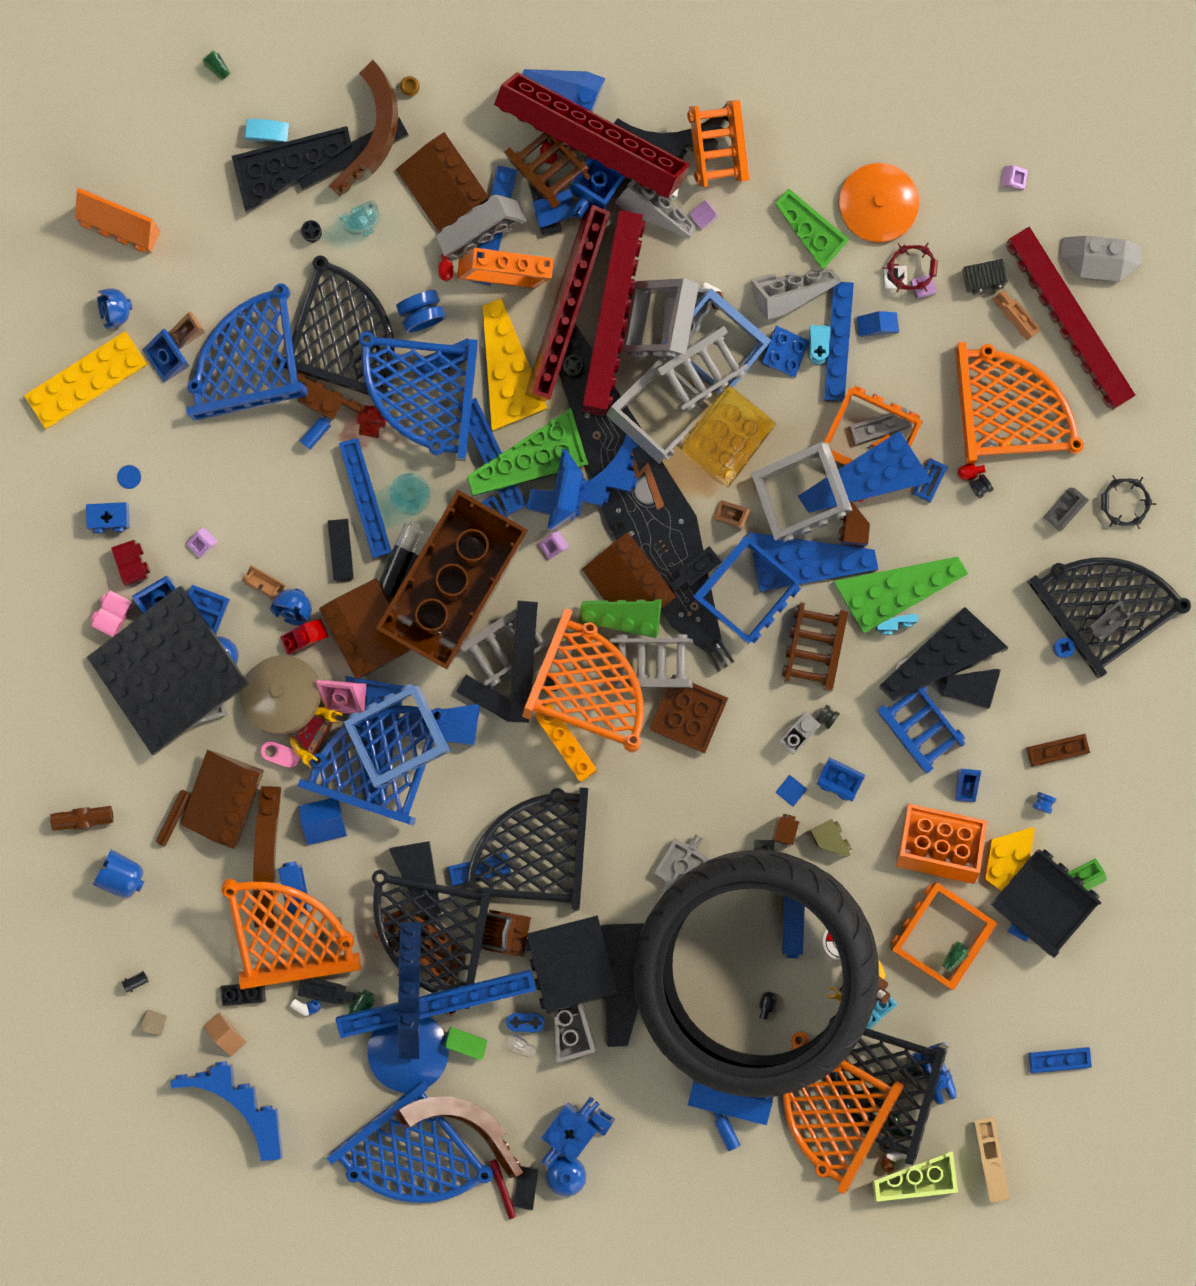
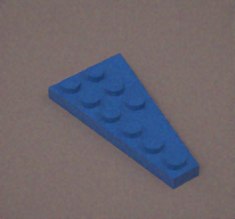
(876, 472)
(809, 561)
(375, 693)

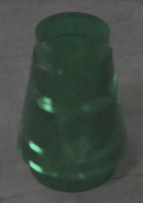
(216, 65)
(957, 953)

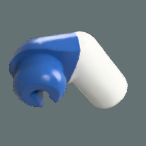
(306, 1009)

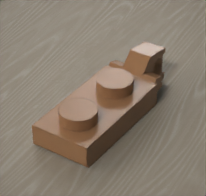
(1017, 315)

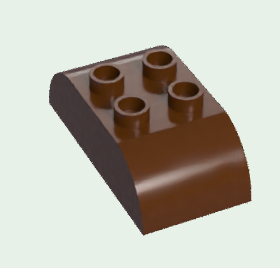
(452, 580)

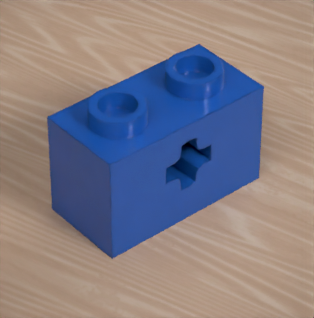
(96, 513)

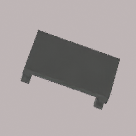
(1066, 508)
(1109, 621)

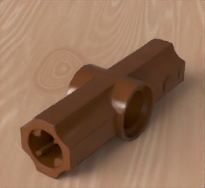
(82, 818)

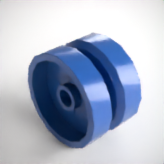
(421, 311)

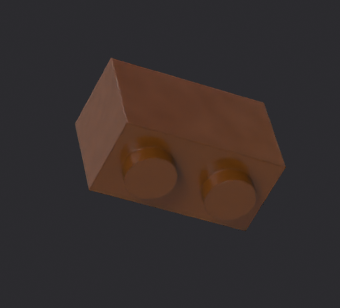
(785, 829)

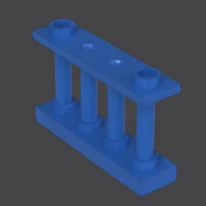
(913, 745)

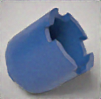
(120, 876)

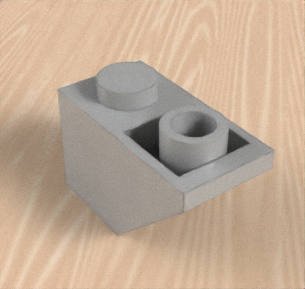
(799, 732)

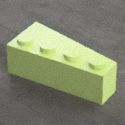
(922, 1180)

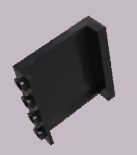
(1046, 902)
(571, 964)

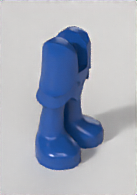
(945, 1078)

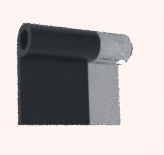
(404, 554)

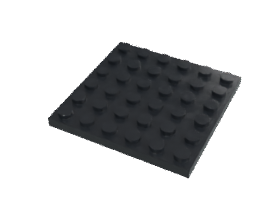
(167, 670)

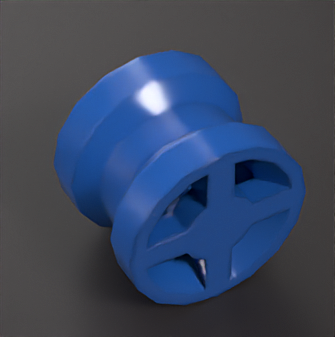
(1061, 650)
(1044, 802)

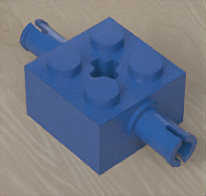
(593, 193)
(557, 1132)

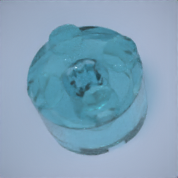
(410, 505)

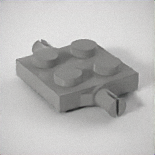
(679, 860)

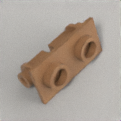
(258, 579)

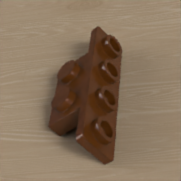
(323, 400)

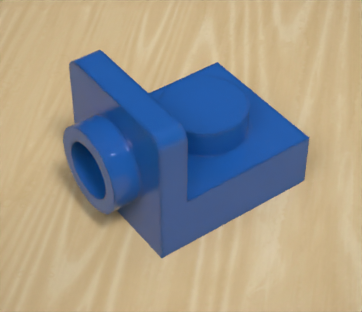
(602, 1121)

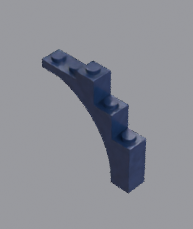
(409, 990)

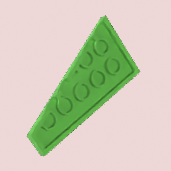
(531, 458)
(887, 593)

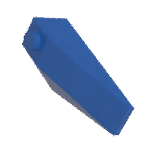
(576, 86)

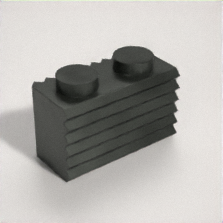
(985, 276)

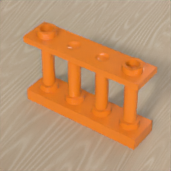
(736, 151)

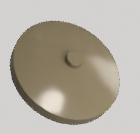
(281, 695)

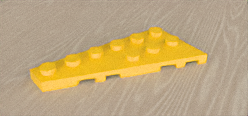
(506, 369)

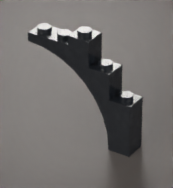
(678, 142)

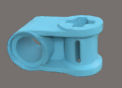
(819, 340)

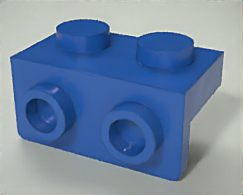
(840, 779)

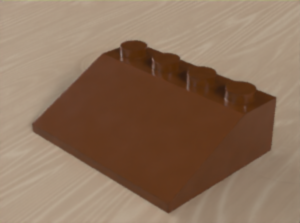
(442, 182)
(627, 574)
(353, 625)
(222, 798)

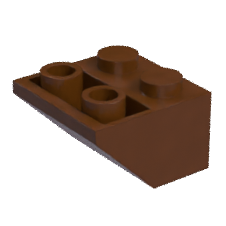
(854, 529)

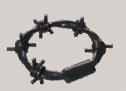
(1105, 502)

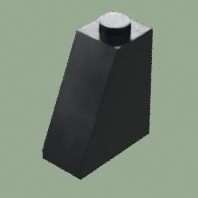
(972, 687)

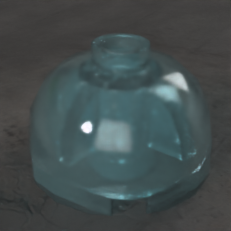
(361, 219)

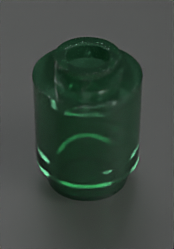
(362, 1001)

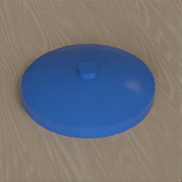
(406, 1073)

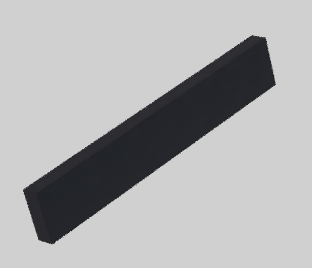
(346, 158)
(522, 659)

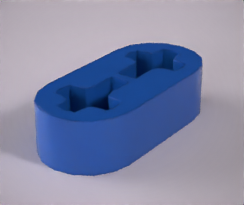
(525, 1027)

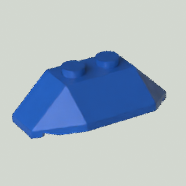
(567, 491)

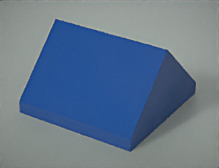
(165, 356)
(154, 593)
(322, 821)

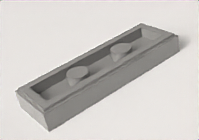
(878, 427)

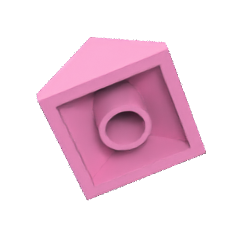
(342, 696)

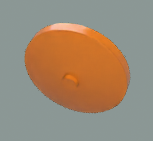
(879, 203)

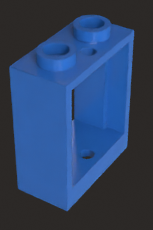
(293, 876)

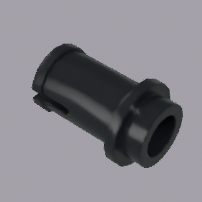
(135, 981)

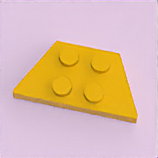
(1008, 856)

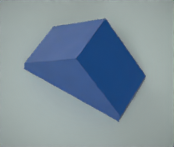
(878, 323)
(967, 784)

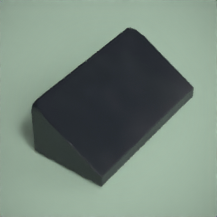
(526, 1188)

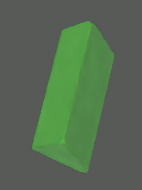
(1090, 873)
(465, 1043)

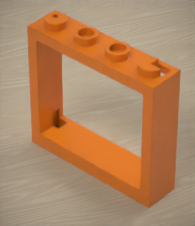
(505, 268)
(876, 401)
(919, 910)

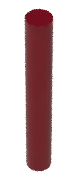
(502, 1189)

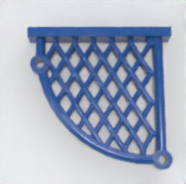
(468, 353)
(258, 398)
(401, 813)
(413, 1094)

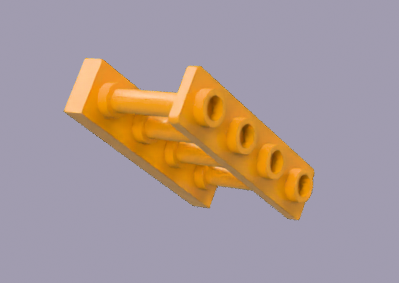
(567, 745)

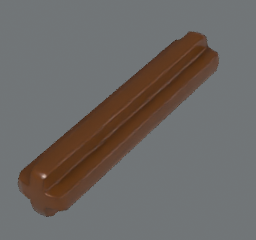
(173, 817)

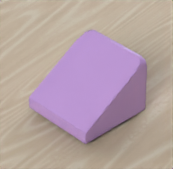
(1014, 177)
(703, 214)
(931, 289)
(201, 542)
(553, 545)

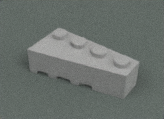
(480, 225)
(573, 1033)

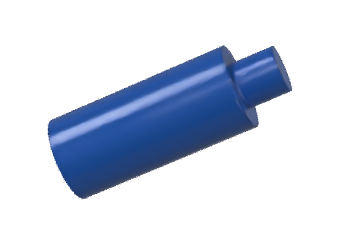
(315, 433)
(726, 1132)

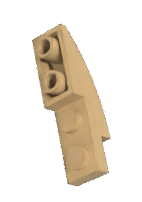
(992, 1160)

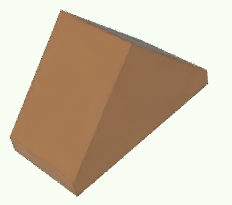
(186, 330)
(731, 514)
(224, 1034)

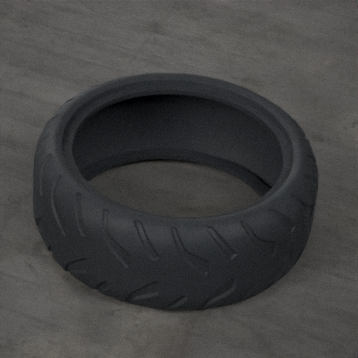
(696, 1052)

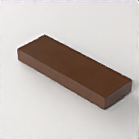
(1058, 750)

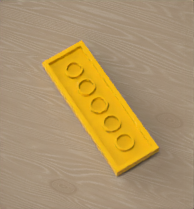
(85, 380)

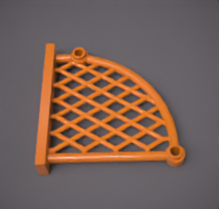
(972, 448)
(588, 632)
(288, 971)
(889, 1093)

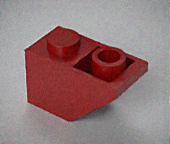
(304, 636)

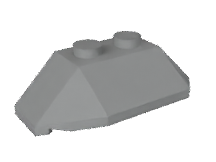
(1101, 257)

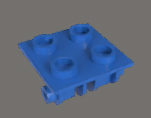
(785, 351)

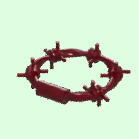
(932, 270)

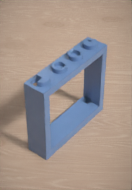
(761, 339)
(411, 765)

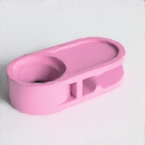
(284, 756)

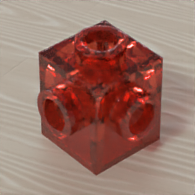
(370, 422)

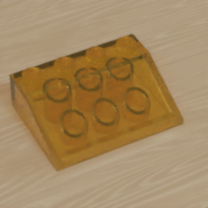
(727, 436)

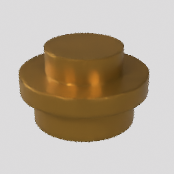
(409, 86)

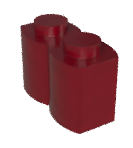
(130, 562)

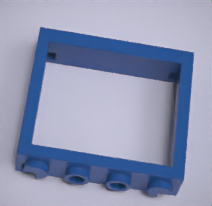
(779, 605)

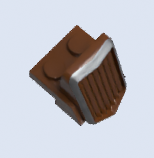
(505, 933)

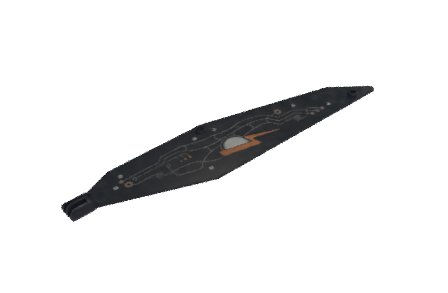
(652, 513)

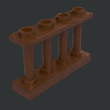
(539, 181)
(834, 640)

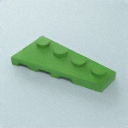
(813, 230)
(632, 617)

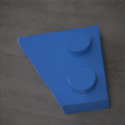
(210, 605)

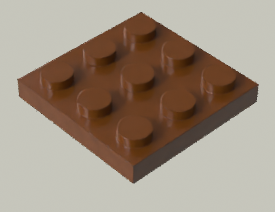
(689, 715)

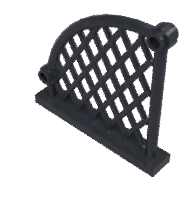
(368, 295)
(1098, 663)
(572, 895)
(481, 900)
(936, 1057)

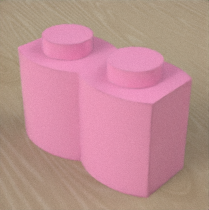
(112, 613)

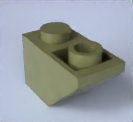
(828, 838)

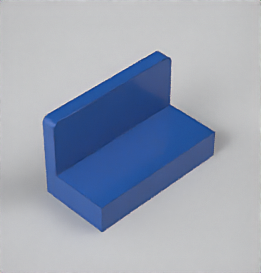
(547, 215)

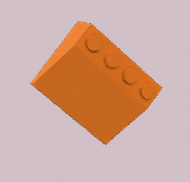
(116, 221)
(941, 843)

